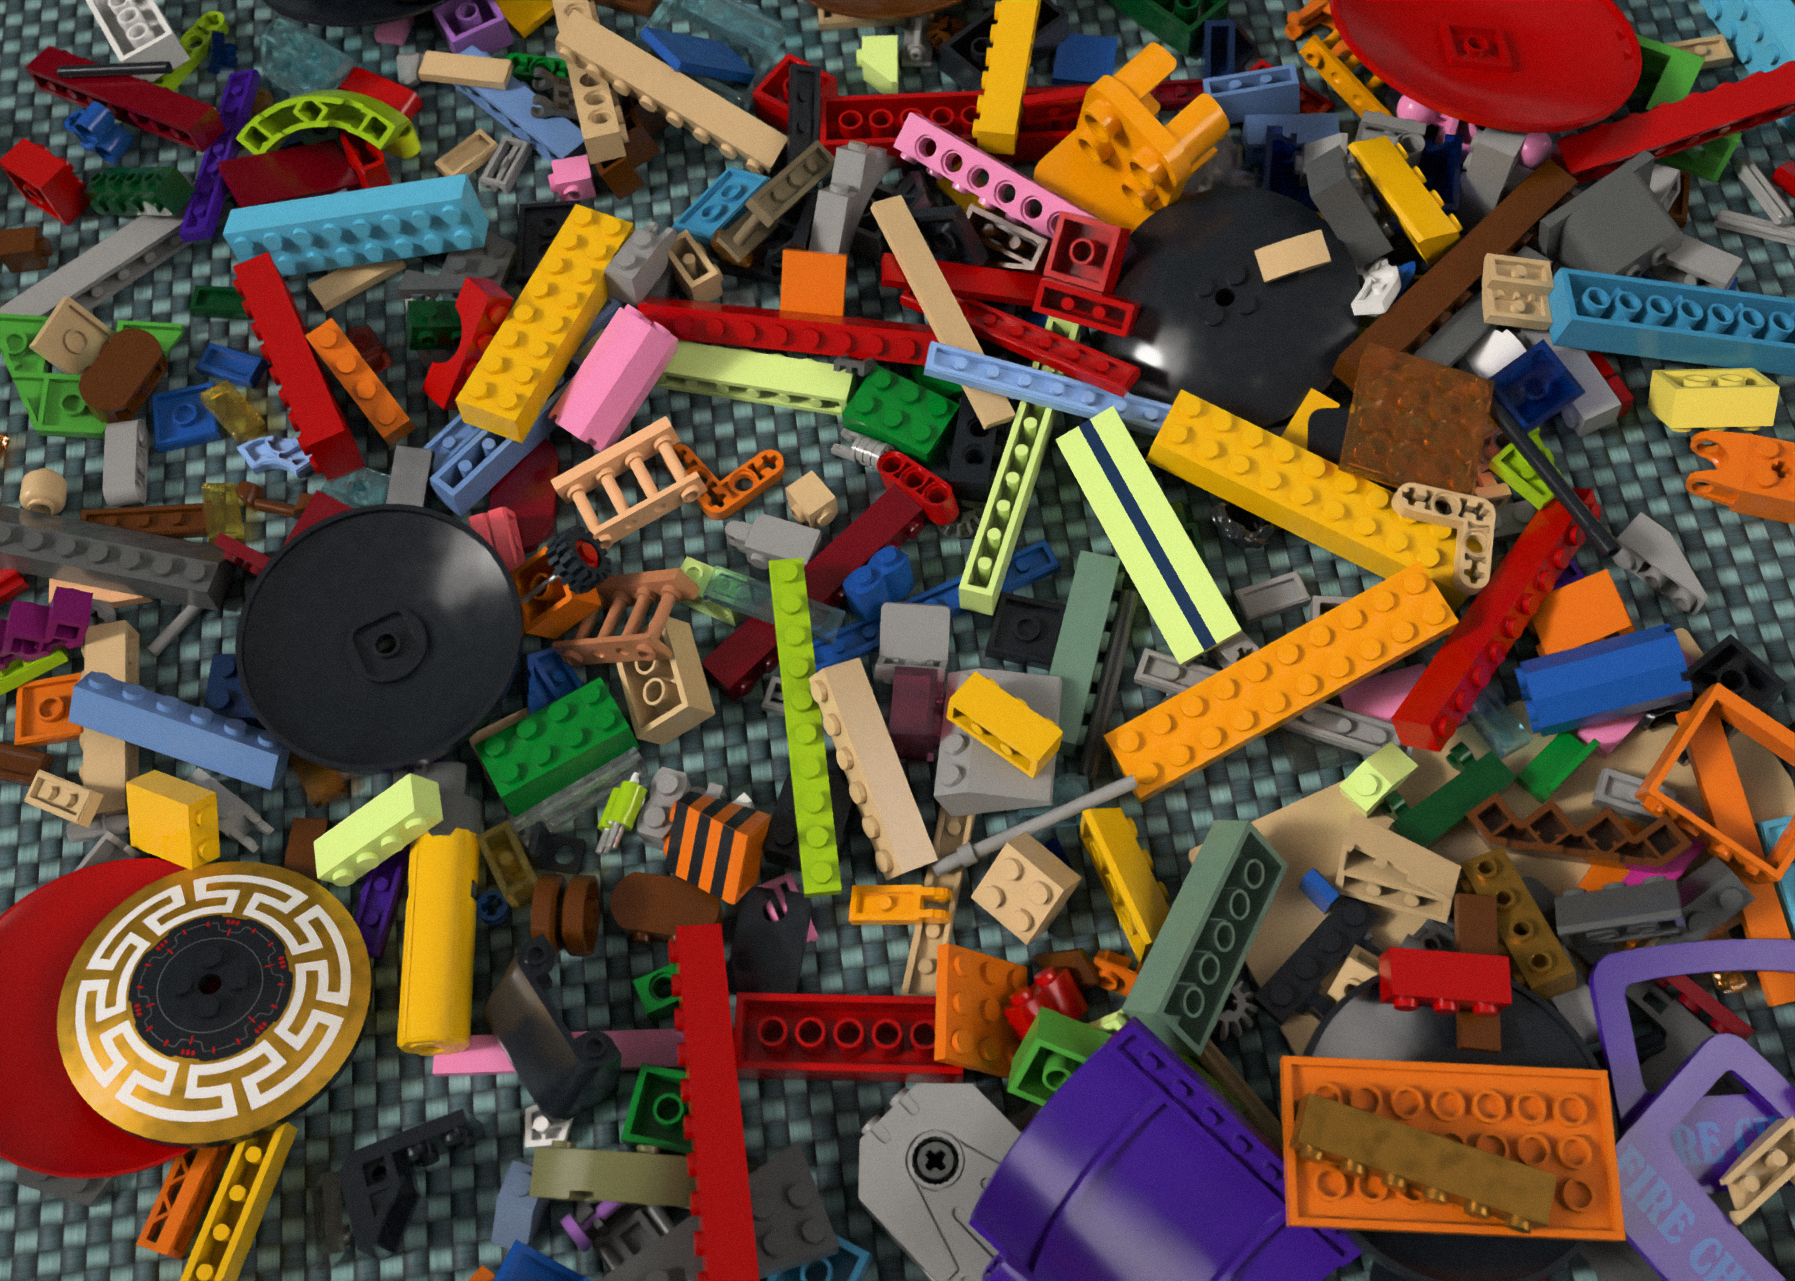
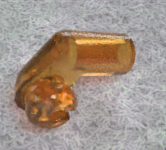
(725, 256)

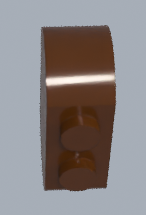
(123, 375)
(653, 905)

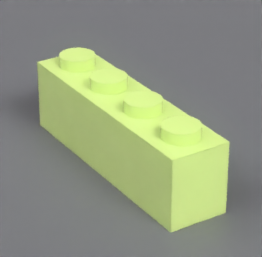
(378, 830)

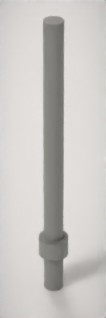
(969, 854)

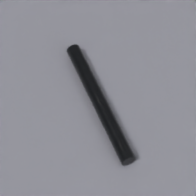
(115, 69)

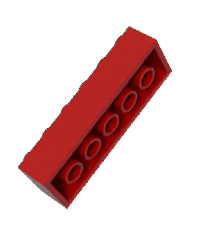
(838, 1038)

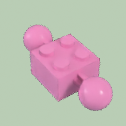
(1533, 153)

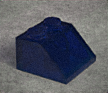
(1536, 386)

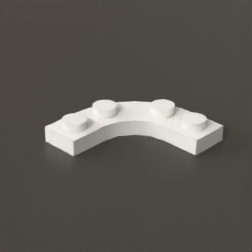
(1380, 288)

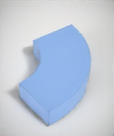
(276, 453)

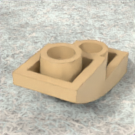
(1293, 256)

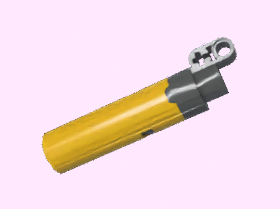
(441, 920)

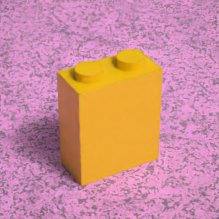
(173, 819)

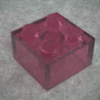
(916, 713)

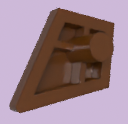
(1076, 962)

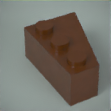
(1009, 244)

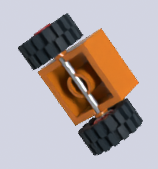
(561, 582)

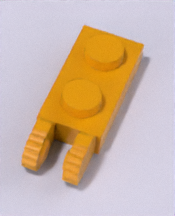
(897, 905)

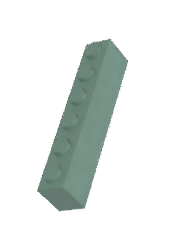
(1082, 640)

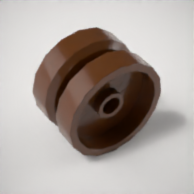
(567, 913)

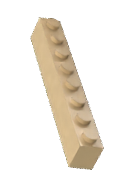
(670, 93)

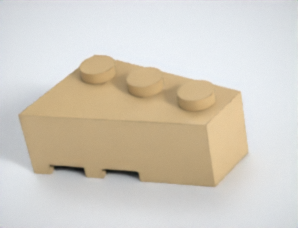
(1394, 871)

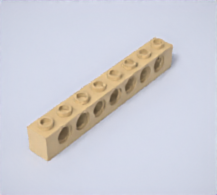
(595, 99)

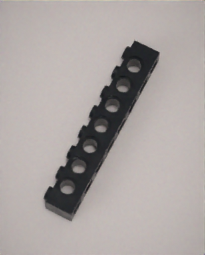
(968, 480)

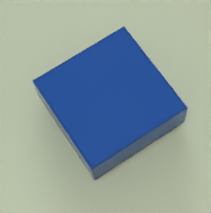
(1319, 890)

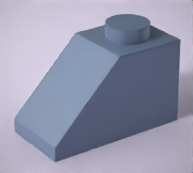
(516, 1213)

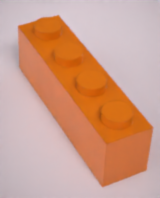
(360, 382)

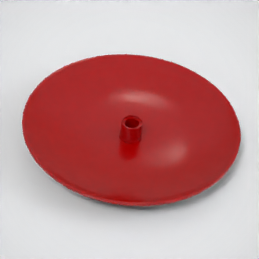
(41, 1112)

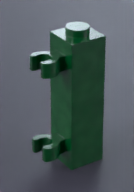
(1448, 806)

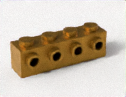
(1522, 929)

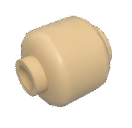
(43, 491)

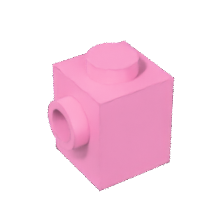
(572, 178)

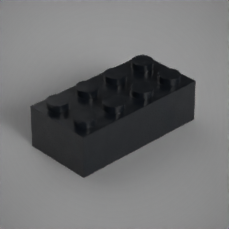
(965, 53)

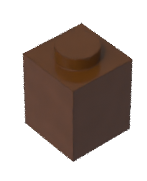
(24, 249)

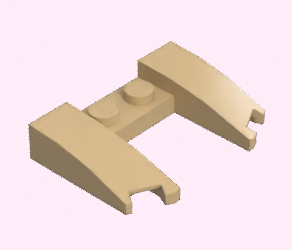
(1761, 1169)

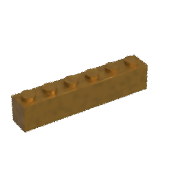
(1423, 1162)

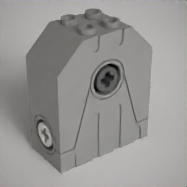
(931, 1209)

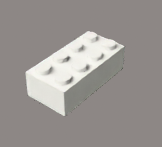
(138, 32)

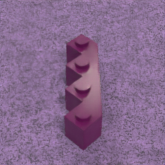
(37, 629)

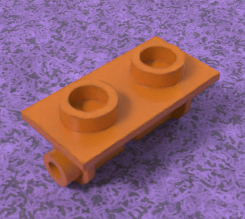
(1114, 972)

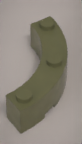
(612, 1176)

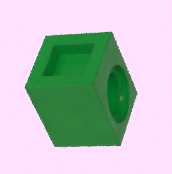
(648, 990)

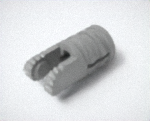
(864, 449)

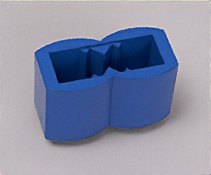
(882, 580)

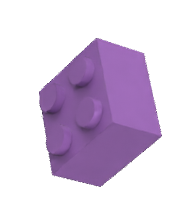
(472, 23)

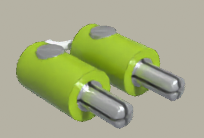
(620, 813)

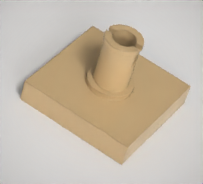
(71, 337)

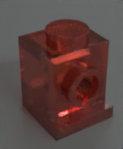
(369, 346)

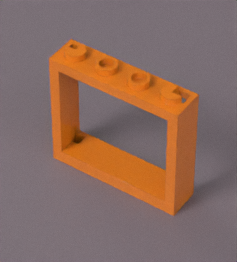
(1759, 728)

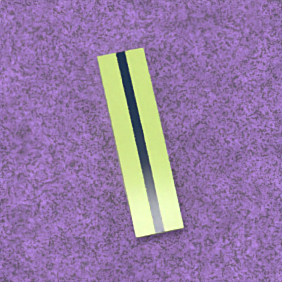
(1148, 537)

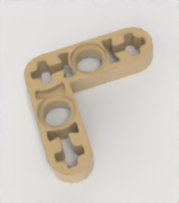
(1466, 527)

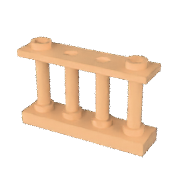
(617, 459)

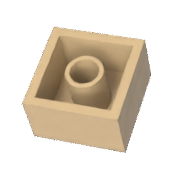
(1026, 887)

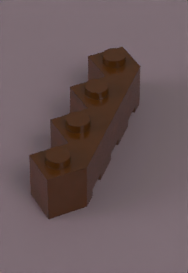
(640, 125)
(1597, 842)

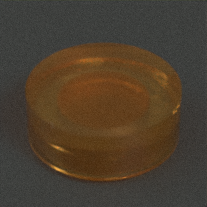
(262, 101)

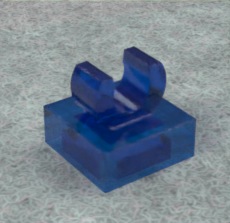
(219, 53)

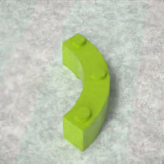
(324, 108)

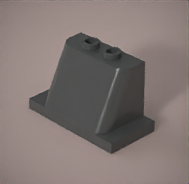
(1612, 225)

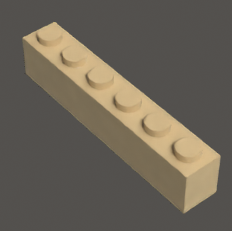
(106, 759)
(872, 768)

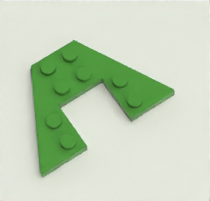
(55, 398)

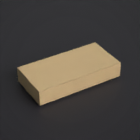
(467, 155)

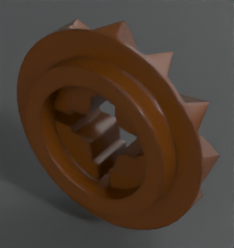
(936, 29)

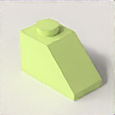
(880, 62)
(1377, 778)

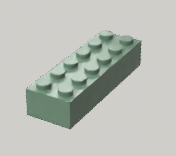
(1206, 936)

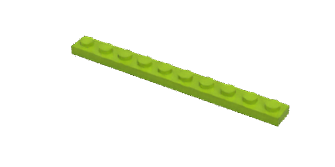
(804, 730)

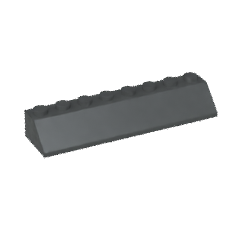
(114, 558)

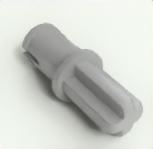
(115, 824)

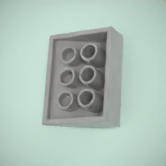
(978, 779)

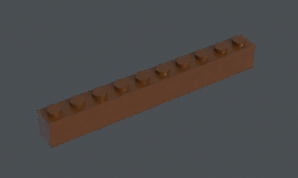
(1461, 270)

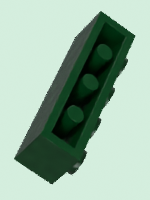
(138, 191)
(434, 325)

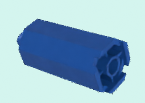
(1604, 680)

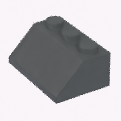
(1619, 913)

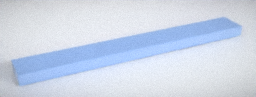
(1041, 387)

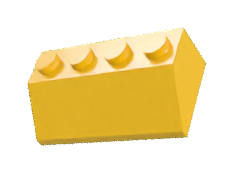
(1407, 198)
(1125, 876)

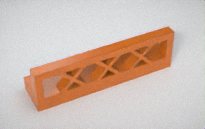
(189, 1204)

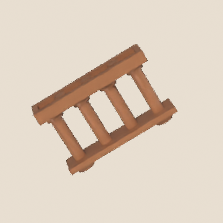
(621, 592)

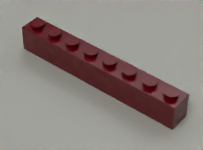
(130, 100)
(753, 646)

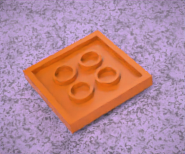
(970, 1007)

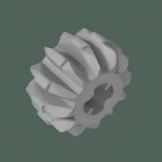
(1238, 1013)

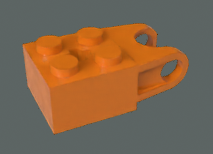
(1751, 475)

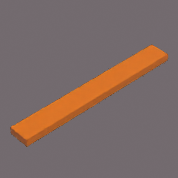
(1731, 815)

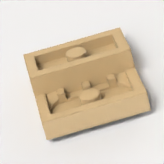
(1516, 291)

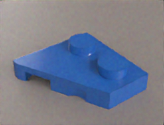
(548, 679)

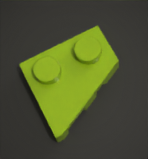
(1520, 476)

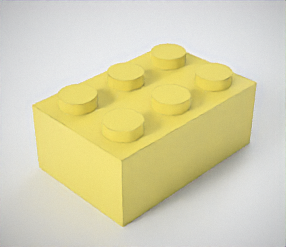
(1713, 398)

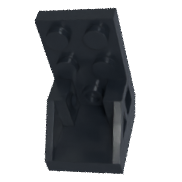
(943, 228)
(792, 233)
(382, 1180)

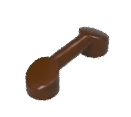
(253, 495)

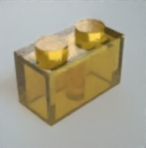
(509, 863)

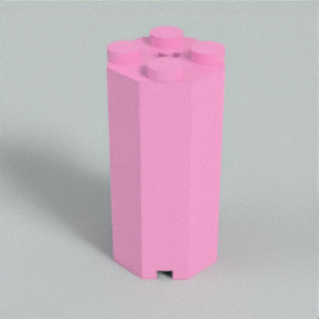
(615, 379)

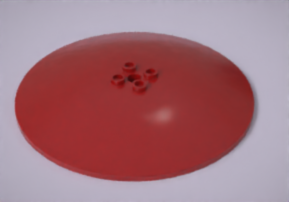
(1499, 60)

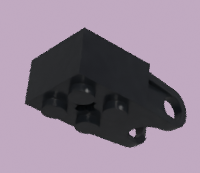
(1733, 668)
(781, 839)

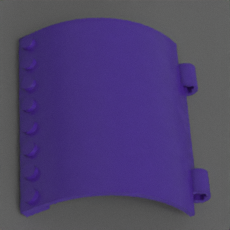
(1145, 1180)

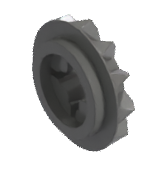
(969, 522)

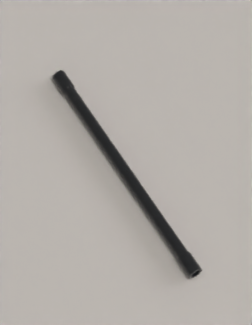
(1593, 530)

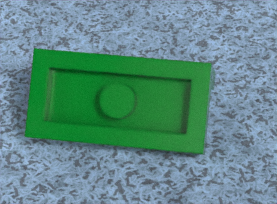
(1554, 766)

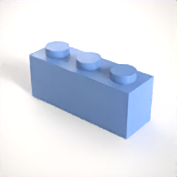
(1256, 92)
(1307, 126)

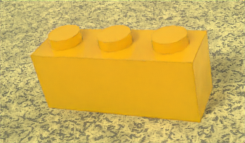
(1004, 724)

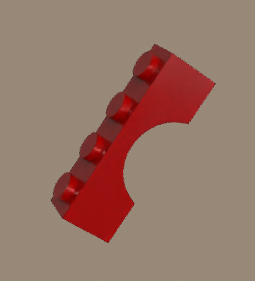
(482, 311)

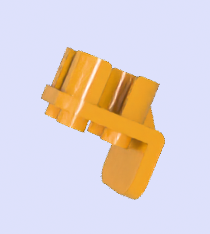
(1121, 156)

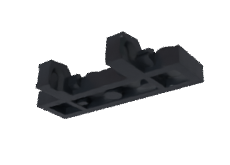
(1298, 980)

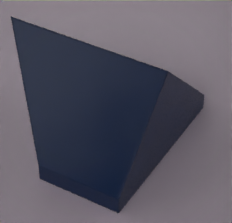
(1225, 48)

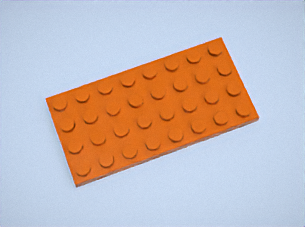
(1525, 1114)

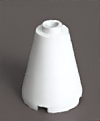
(1494, 352)

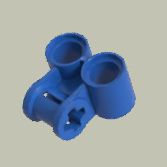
(99, 132)

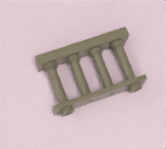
(775, 200)

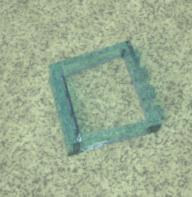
(733, 22)

